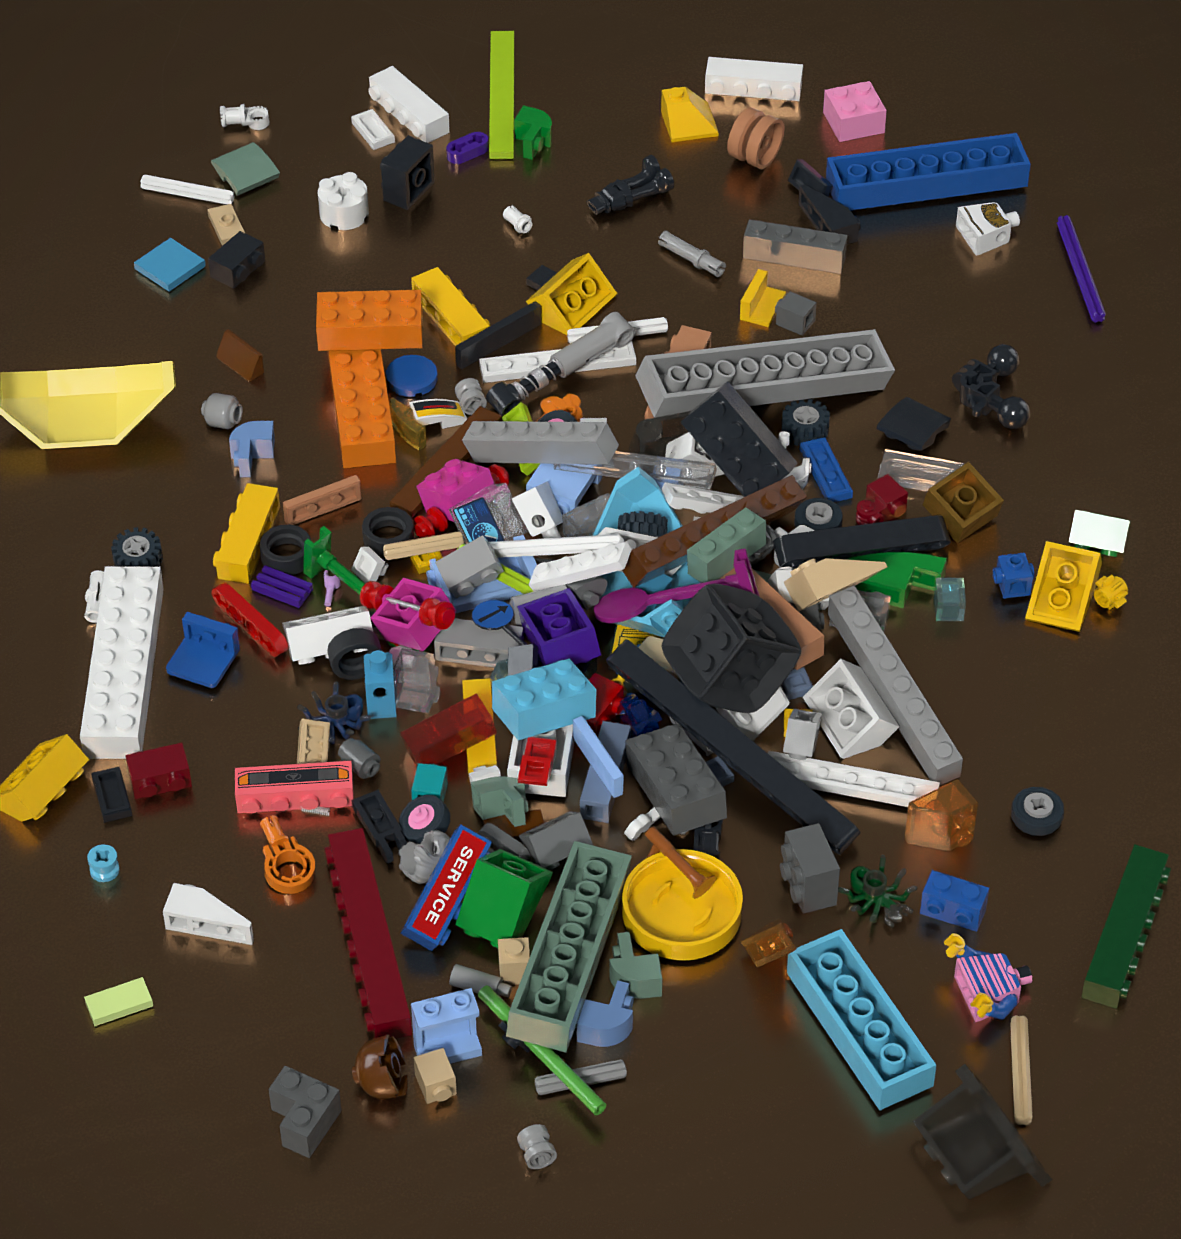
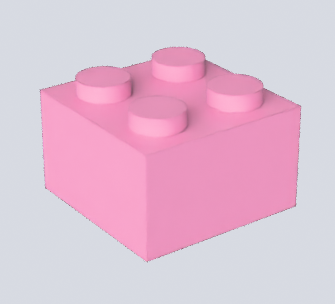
(854, 111)

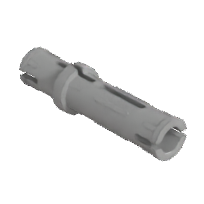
(698, 257)

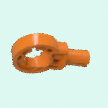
(284, 851)

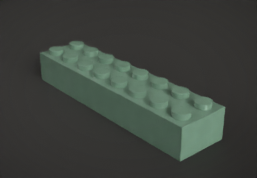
(568, 947)

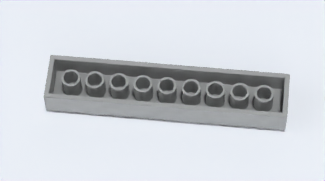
(766, 371)

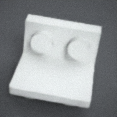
(754, 723)

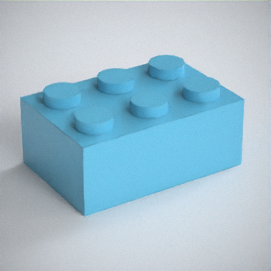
(543, 699)

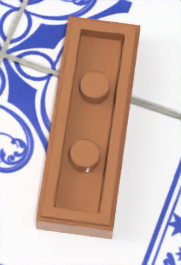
(322, 500)

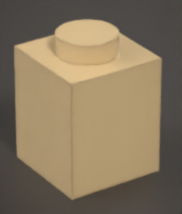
(513, 959)
(435, 1076)

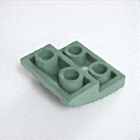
(245, 168)

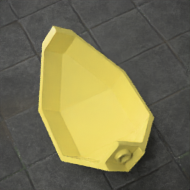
(85, 403)

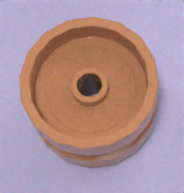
(755, 138)

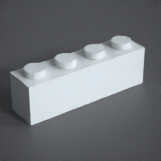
(753, 78)
(409, 104)

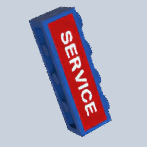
(445, 889)

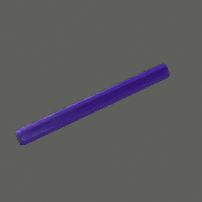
(1081, 269)

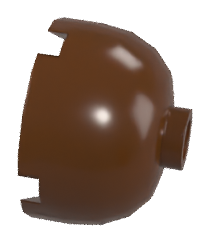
(379, 1068)

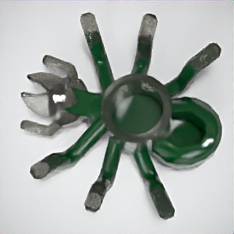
(873, 888)

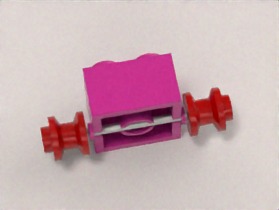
(449, 487)
(409, 612)

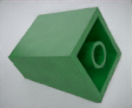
(502, 896)

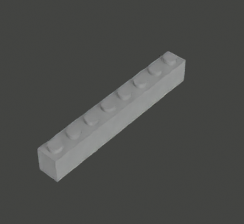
(895, 686)

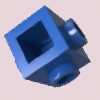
(1014, 575)

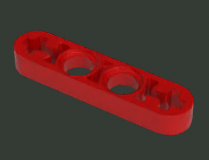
(249, 619)

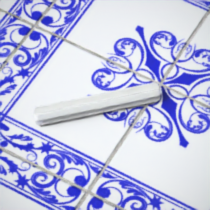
(187, 189)
(641, 327)

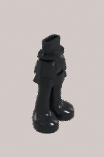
(623, 193)

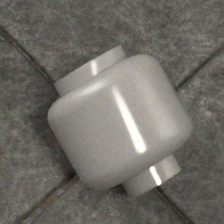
(222, 410)

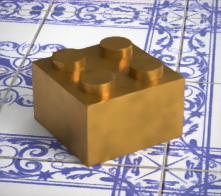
(963, 501)

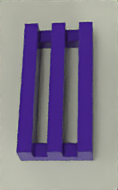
(284, 584)

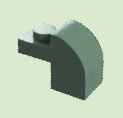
(500, 797)
(640, 972)

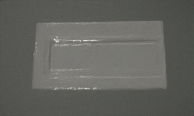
(915, 470)

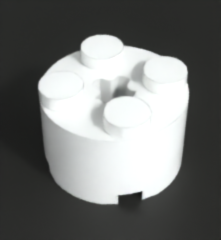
(343, 201)

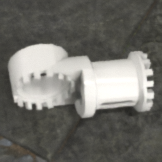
(245, 116)

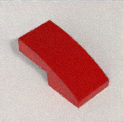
(537, 761)

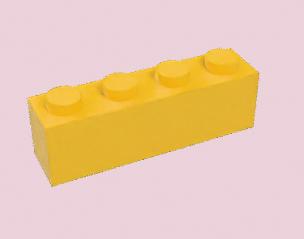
(448, 306)
(241, 543)

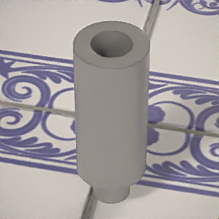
(470, 978)

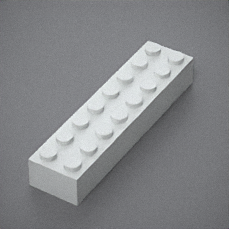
(122, 662)

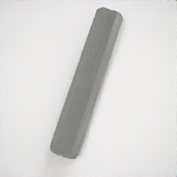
(590, 1075)

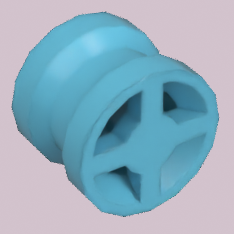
(99, 869)

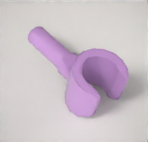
(331, 584)

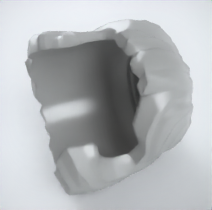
(420, 859)

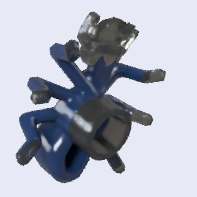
(338, 712)

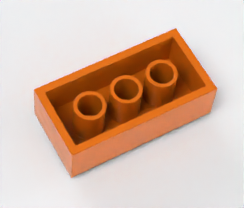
(369, 320)

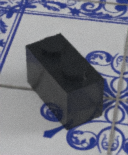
(236, 259)

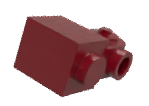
(883, 502)

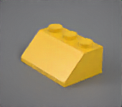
(573, 295)
(41, 778)

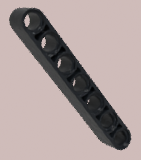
(859, 540)

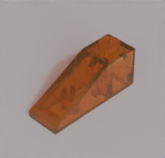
(770, 943)

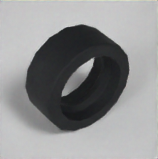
(386, 517)
(284, 535)
(347, 641)

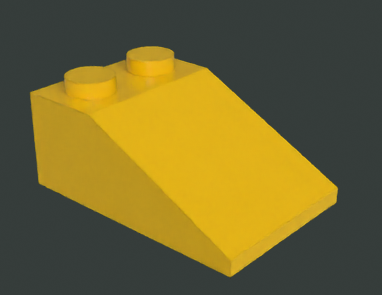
(1064, 586)

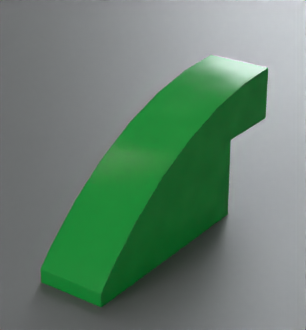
(901, 573)

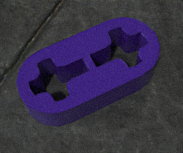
(467, 147)

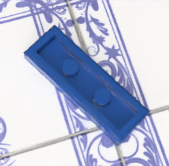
(826, 470)

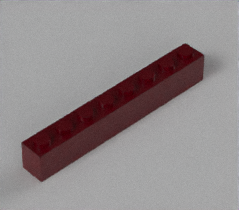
(369, 935)

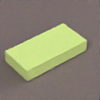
(118, 1001)

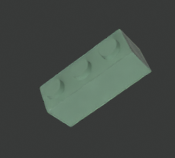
(714, 554)

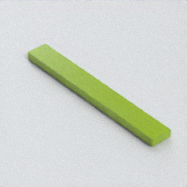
(501, 95)

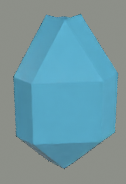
(639, 493)

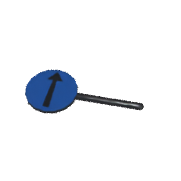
(495, 616)

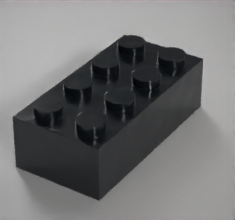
(738, 441)

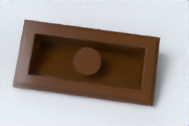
(240, 356)

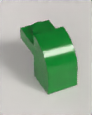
(534, 129)

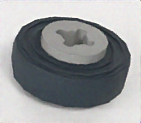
(818, 514)
(1040, 821)

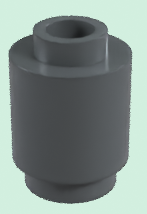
(364, 760)

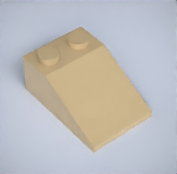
(817, 581)

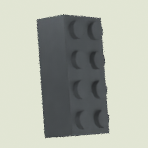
(676, 779)

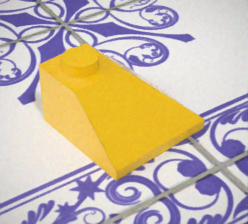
(686, 115)

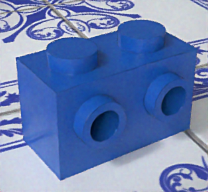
(954, 900)

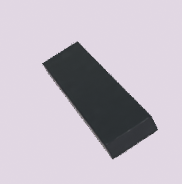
(498, 335)

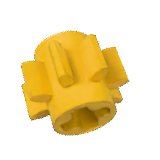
(1110, 592)

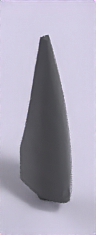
(585, 591)

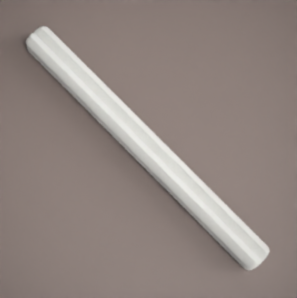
(553, 546)

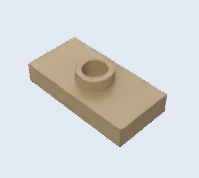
(224, 222)
(313, 741)

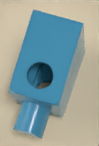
(379, 674)

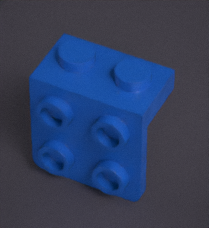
(205, 651)

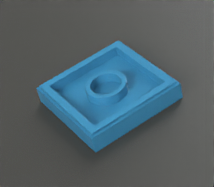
(169, 264)

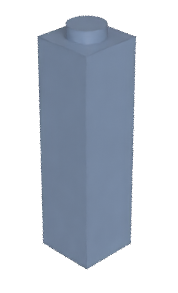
(596, 800)

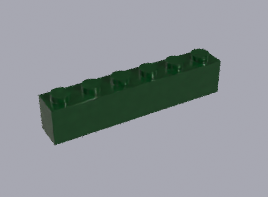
(1125, 927)

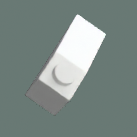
(202, 914)

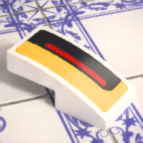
(438, 410)

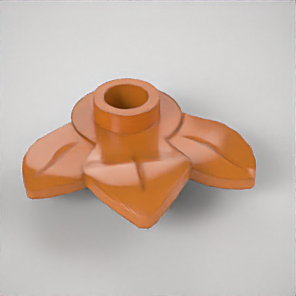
(569, 403)

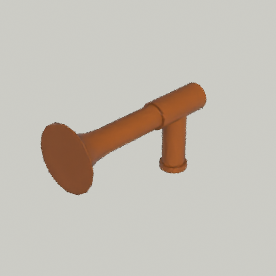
(660, 844)

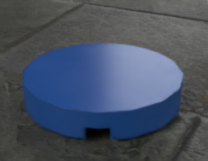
(411, 375)

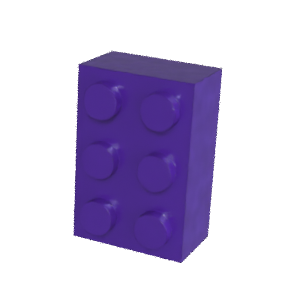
(559, 628)

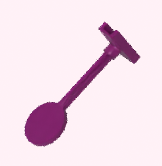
(630, 602)

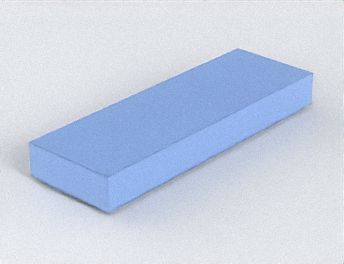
(598, 756)

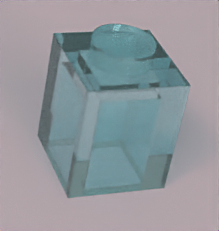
(949, 599)

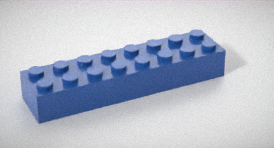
(928, 171)

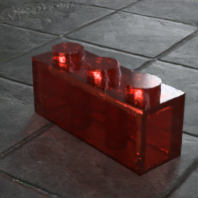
(449, 732)

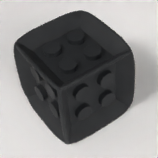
(731, 648)

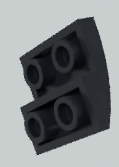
(913, 424)

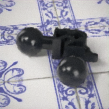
(982, 393)

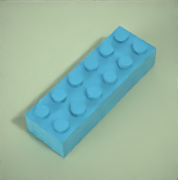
(861, 1019)

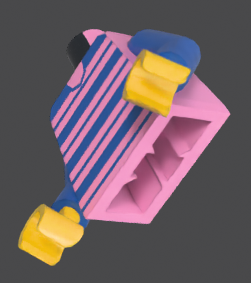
(986, 979)

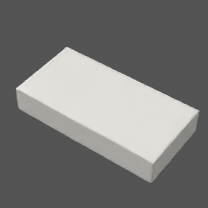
(373, 129)

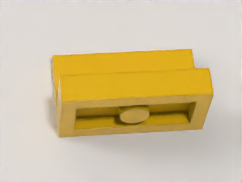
(760, 301)

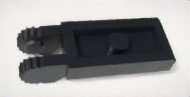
(379, 823)

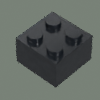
(407, 172)

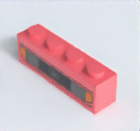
(294, 787)

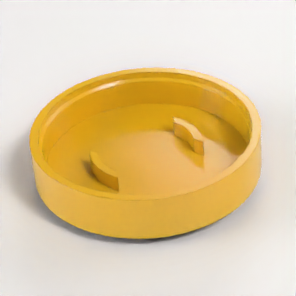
(667, 918)

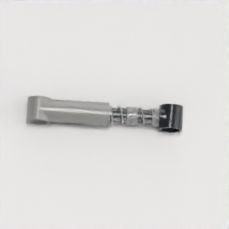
(611, 333)

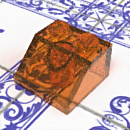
(942, 818)

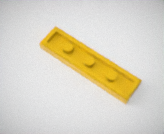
(483, 752)

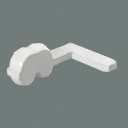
(642, 824)

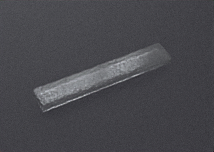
(661, 469)

